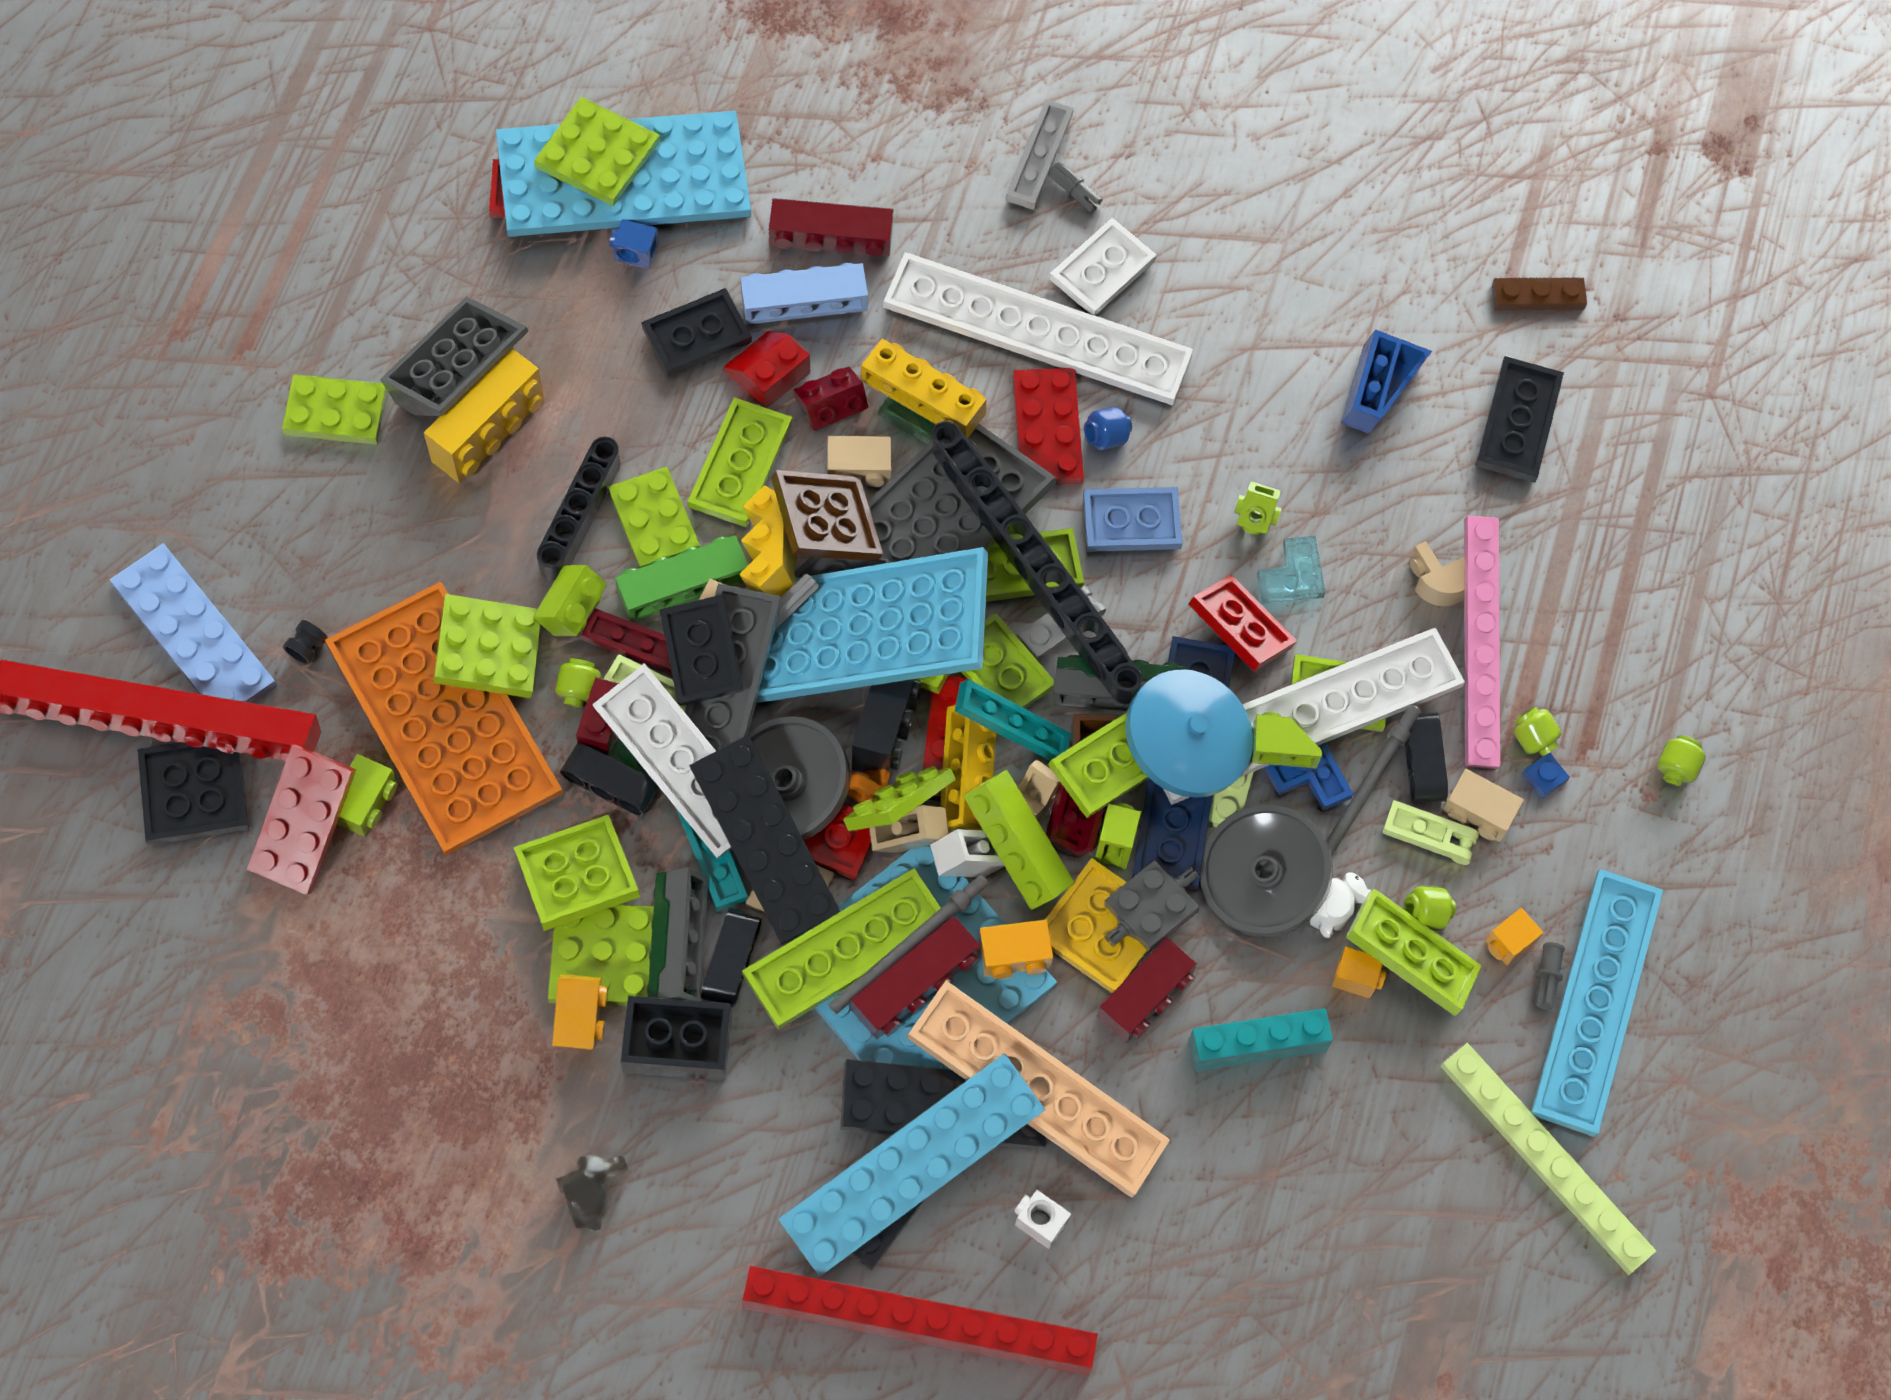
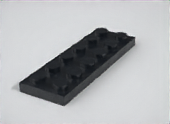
(764, 839)
(890, 1096)

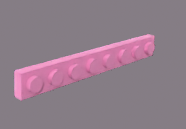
(1481, 642)

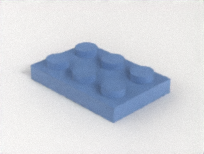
(1132, 519)

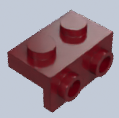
(832, 397)
(1069, 828)

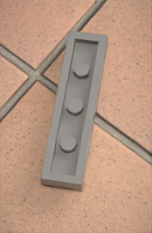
(1039, 154)

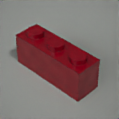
(1147, 991)

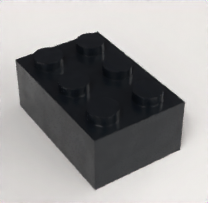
(885, 725)
(676, 1038)

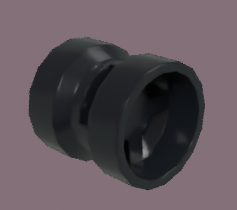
(306, 640)

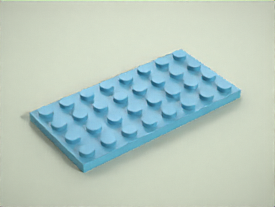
(687, 178)
(882, 626)

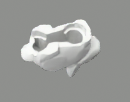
(1339, 904)

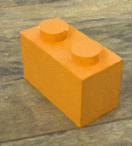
(1015, 949)
(579, 1011)

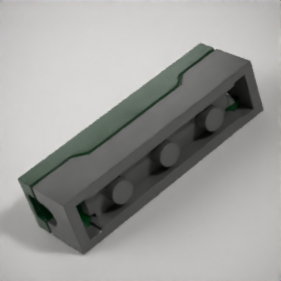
(1079, 687)
(678, 935)

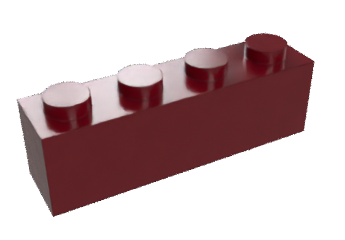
(830, 227)
(915, 978)

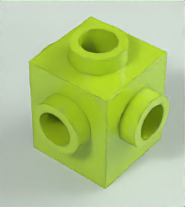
(1258, 508)

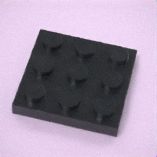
(191, 792)

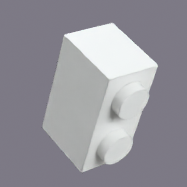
(965, 854)

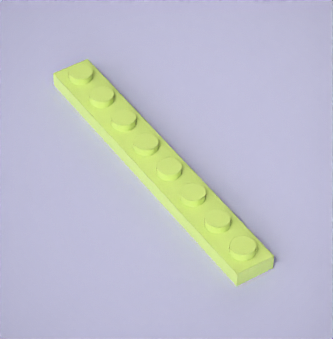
(1548, 1159)

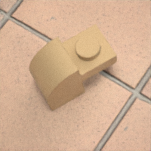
(1437, 584)
(1039, 788)

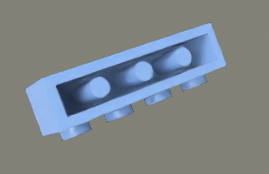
(804, 293)

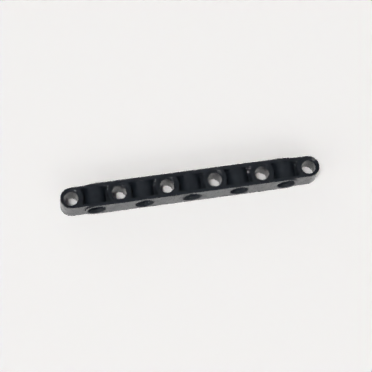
(1036, 562)

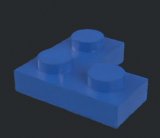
(1325, 781)

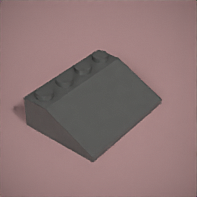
(451, 358)

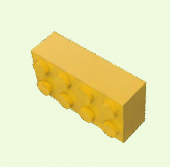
(485, 416)

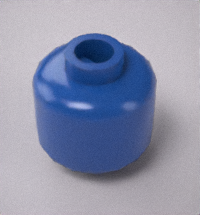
(1107, 428)

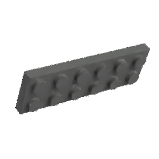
(753, 626)

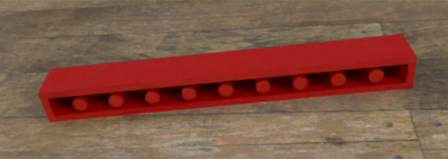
(154, 711)
(920, 1320)

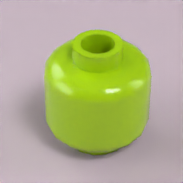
(576, 681)
(1537, 731)
(1681, 760)
(1431, 906)

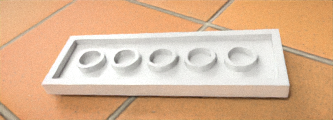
(665, 746)

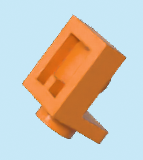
(865, 784)

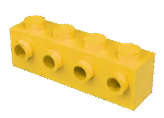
(922, 387)
(971, 756)

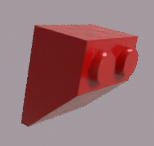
(769, 367)

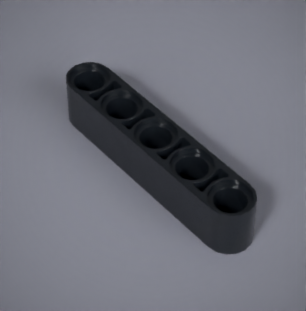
(579, 495)

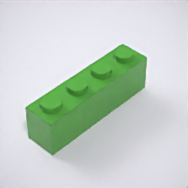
(680, 578)

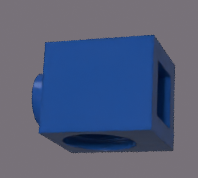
(634, 243)

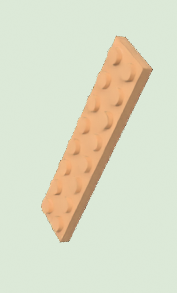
(1075, 1113)

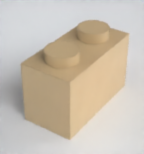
(861, 457)
(1482, 806)
(914, 830)

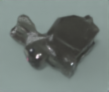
(586, 1191)

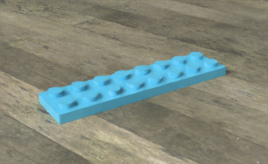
(1596, 1003)
(911, 1164)

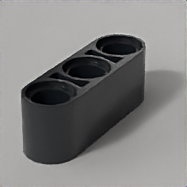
(1426, 760)
(609, 779)
(731, 957)

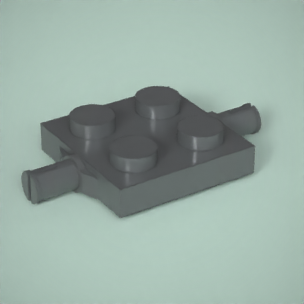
(1151, 906)

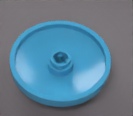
(1189, 733)

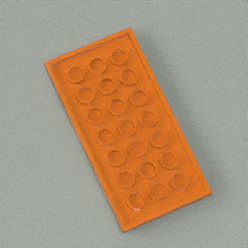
(452, 745)

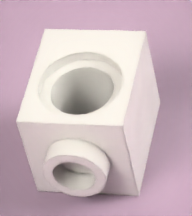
(1046, 1233)

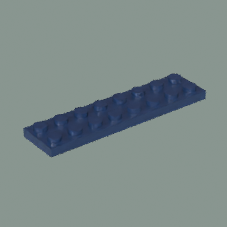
(1177, 832)

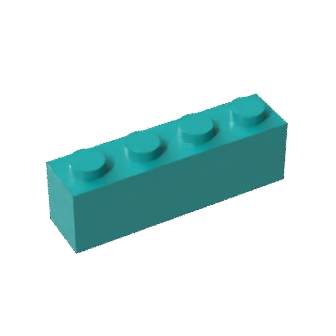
(1260, 1039)

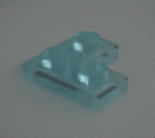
(1301, 577)

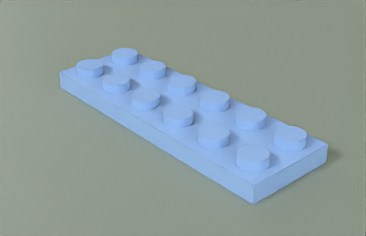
(191, 628)

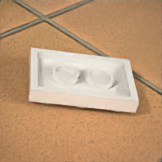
(1102, 267)

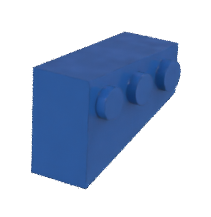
(1380, 377)

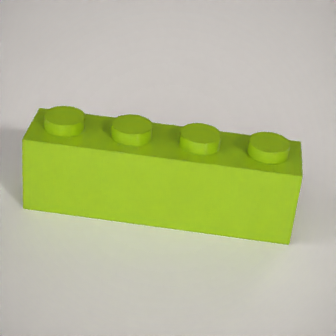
(1019, 839)

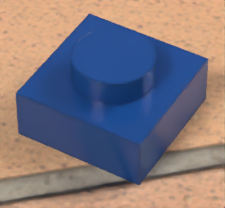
(1546, 775)

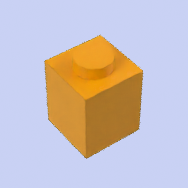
(1513, 937)
(1358, 973)

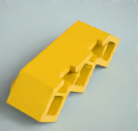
(768, 547)

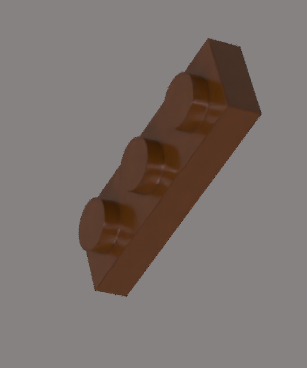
(1539, 293)

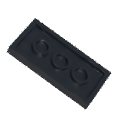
(1519, 419)

